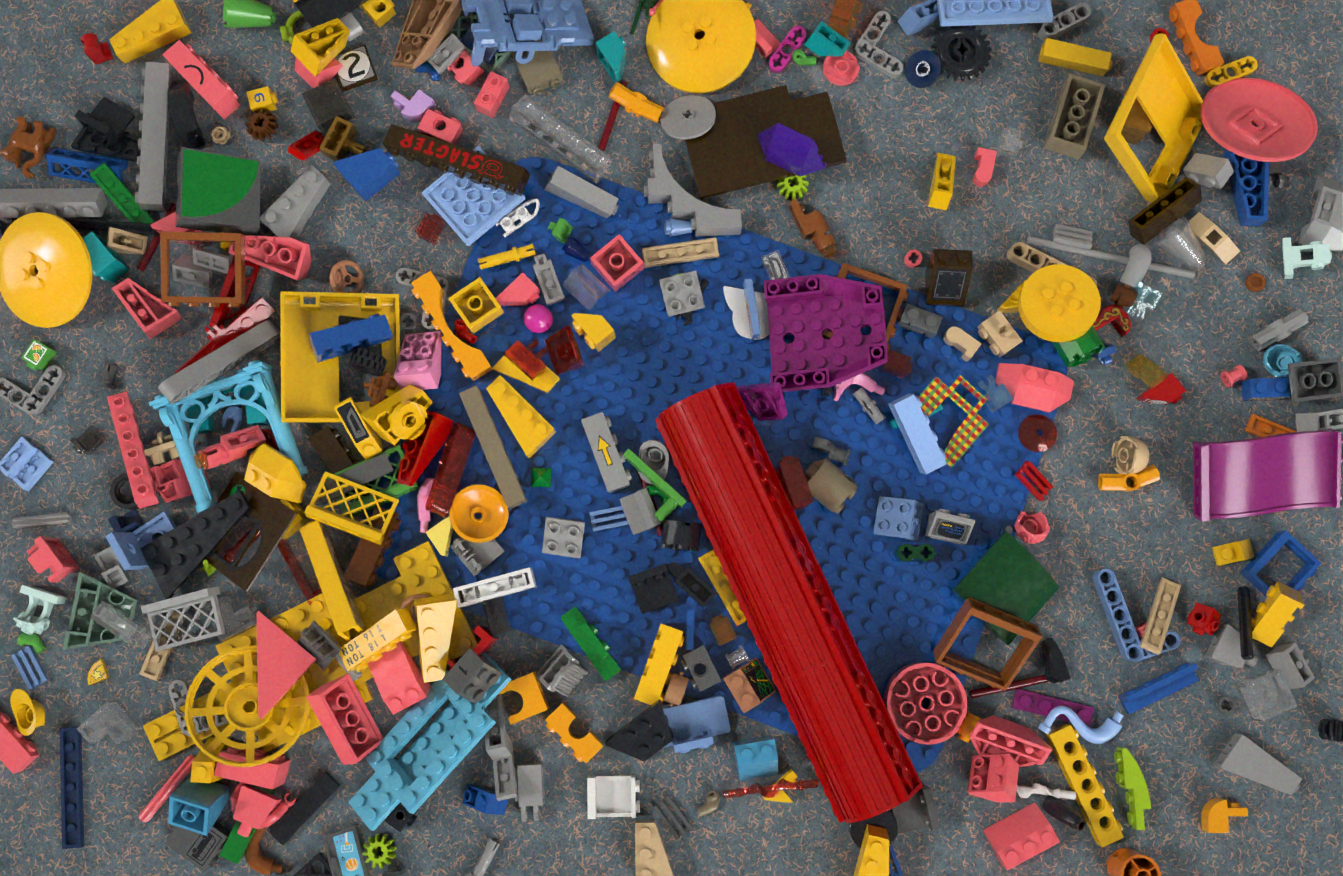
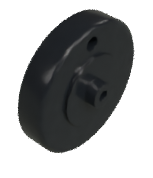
(883, 820)

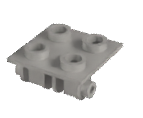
(682, 293)
(563, 537)
(476, 555)

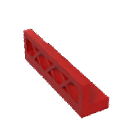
(228, 290)

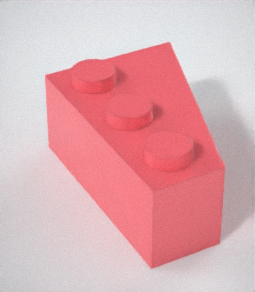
(145, 308)

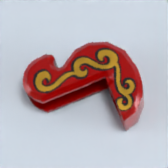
(1116, 316)

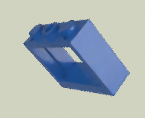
(1269, 550)

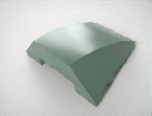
(89, 594)

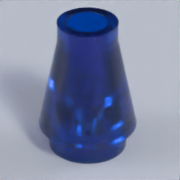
(575, 250)

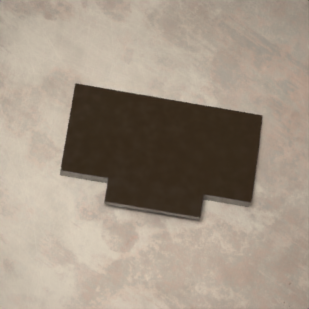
(731, 153)

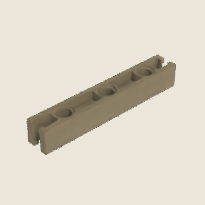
(493, 447)

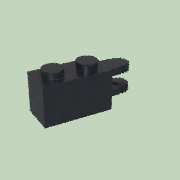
(692, 584)

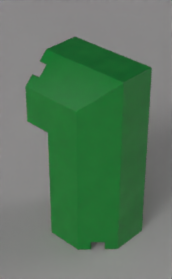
(1081, 349)

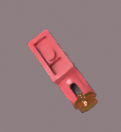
(231, 447)

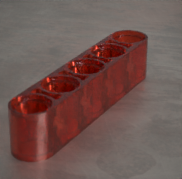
(450, 469)

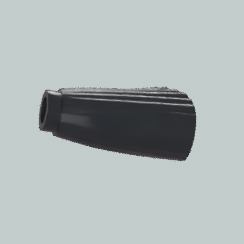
(1055, 665)
(1063, 812)

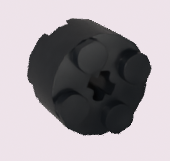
(681, 535)

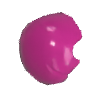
(538, 318)

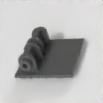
(319, 645)

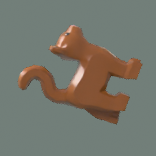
(34, 143)

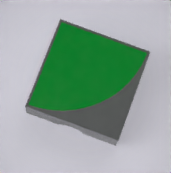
(218, 192)

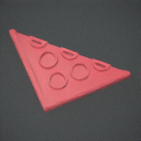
(279, 663)

